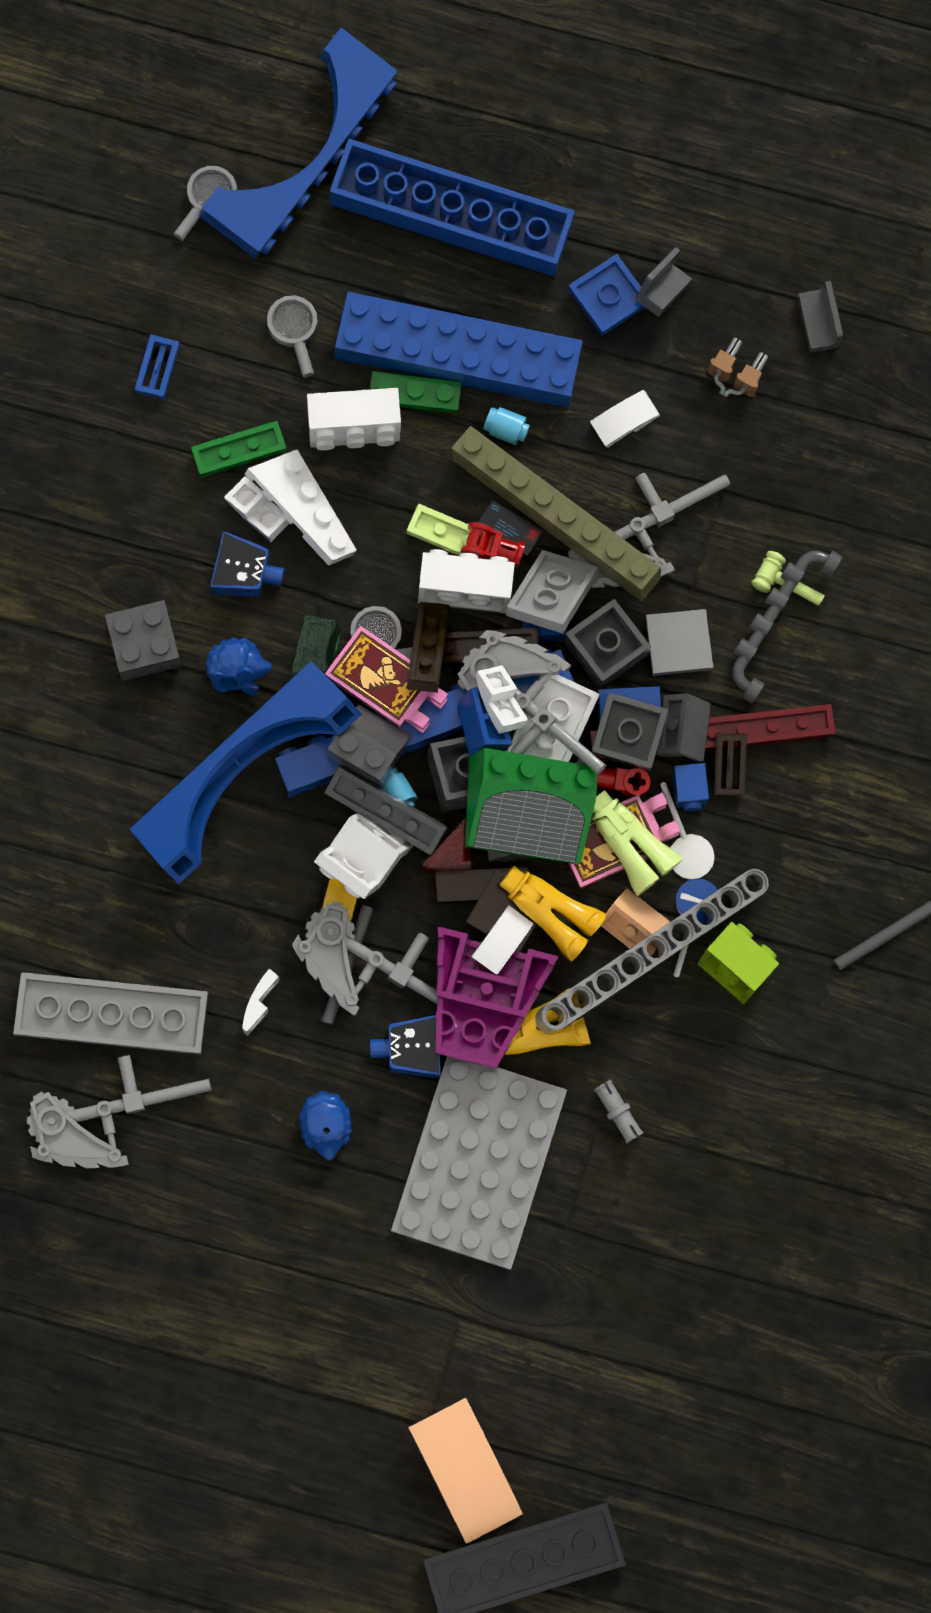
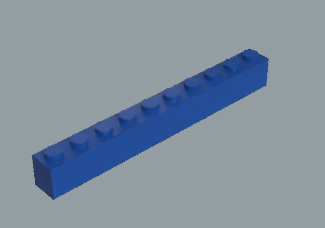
(311, 768)

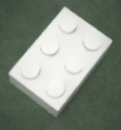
(354, 418)
(466, 581)

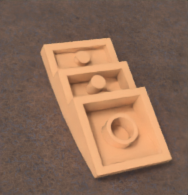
(465, 1470)

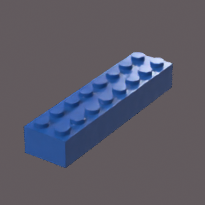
(451, 207)
(458, 349)

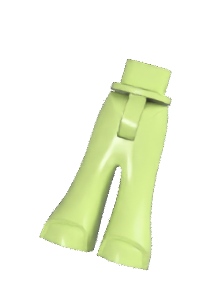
(620, 827)

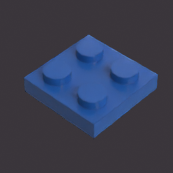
(607, 294)

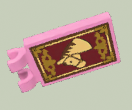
(379, 678)
(599, 858)

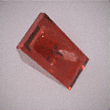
(451, 854)

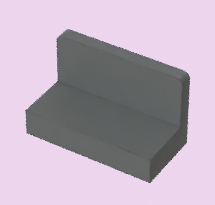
(663, 285)
(820, 318)
(684, 727)

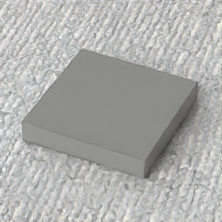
(679, 642)

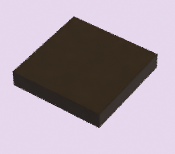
(491, 906)

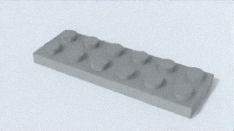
(110, 1013)

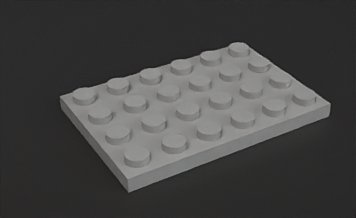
(479, 1161)

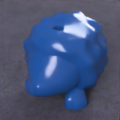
(235, 666)
(325, 1123)

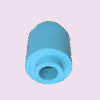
(506, 425)
(399, 786)

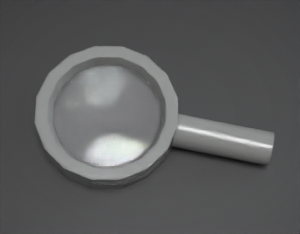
(199, 189)
(293, 324)
(379, 622)

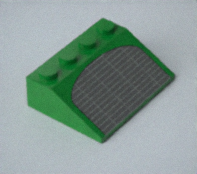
(529, 805)

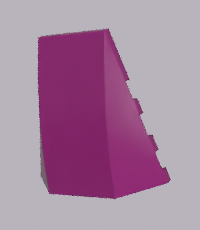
(480, 1009)

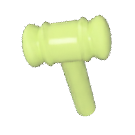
(770, 572)

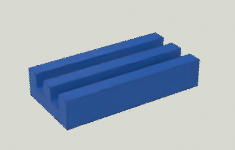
(151, 391)

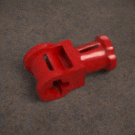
(491, 544)
(617, 780)

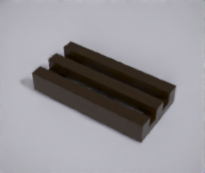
(730, 738)

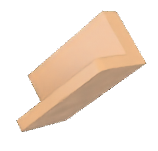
(633, 920)

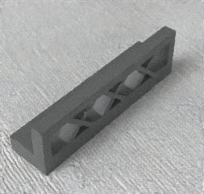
(386, 810)

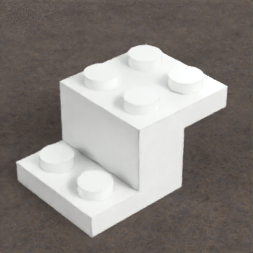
(362, 856)

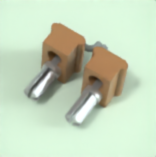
(745, 382)

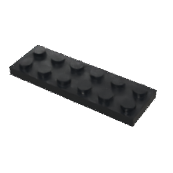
(525, 1561)

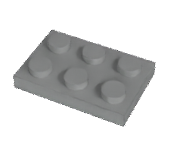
(552, 591)

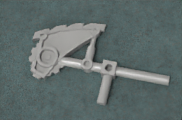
(660, 514)
(524, 661)
(328, 960)
(70, 1143)

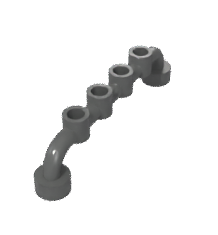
(761, 624)

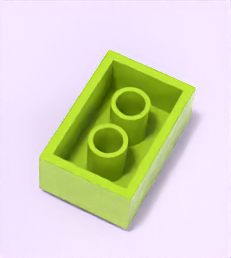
(738, 962)

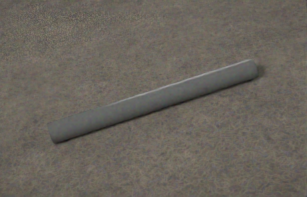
(359, 932)
(883, 936)

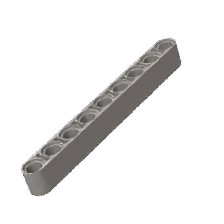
(638, 954)

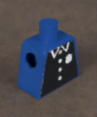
(243, 568)
(410, 1047)

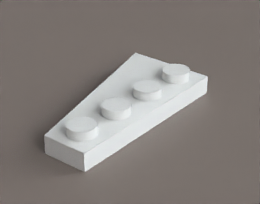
(298, 495)

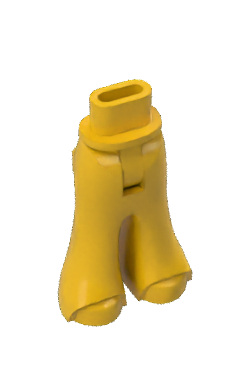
(537, 899)
(531, 1039)

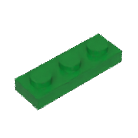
(420, 391)
(238, 449)

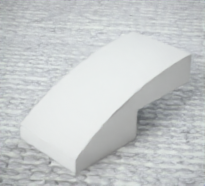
(624, 418)
(257, 509)
(497, 695)
(502, 939)
(255, 1009)

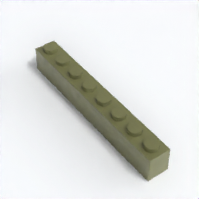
(556, 513)

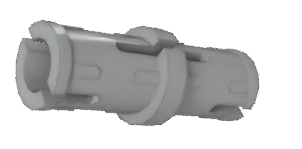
(618, 1111)

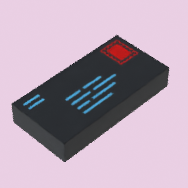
(512, 526)

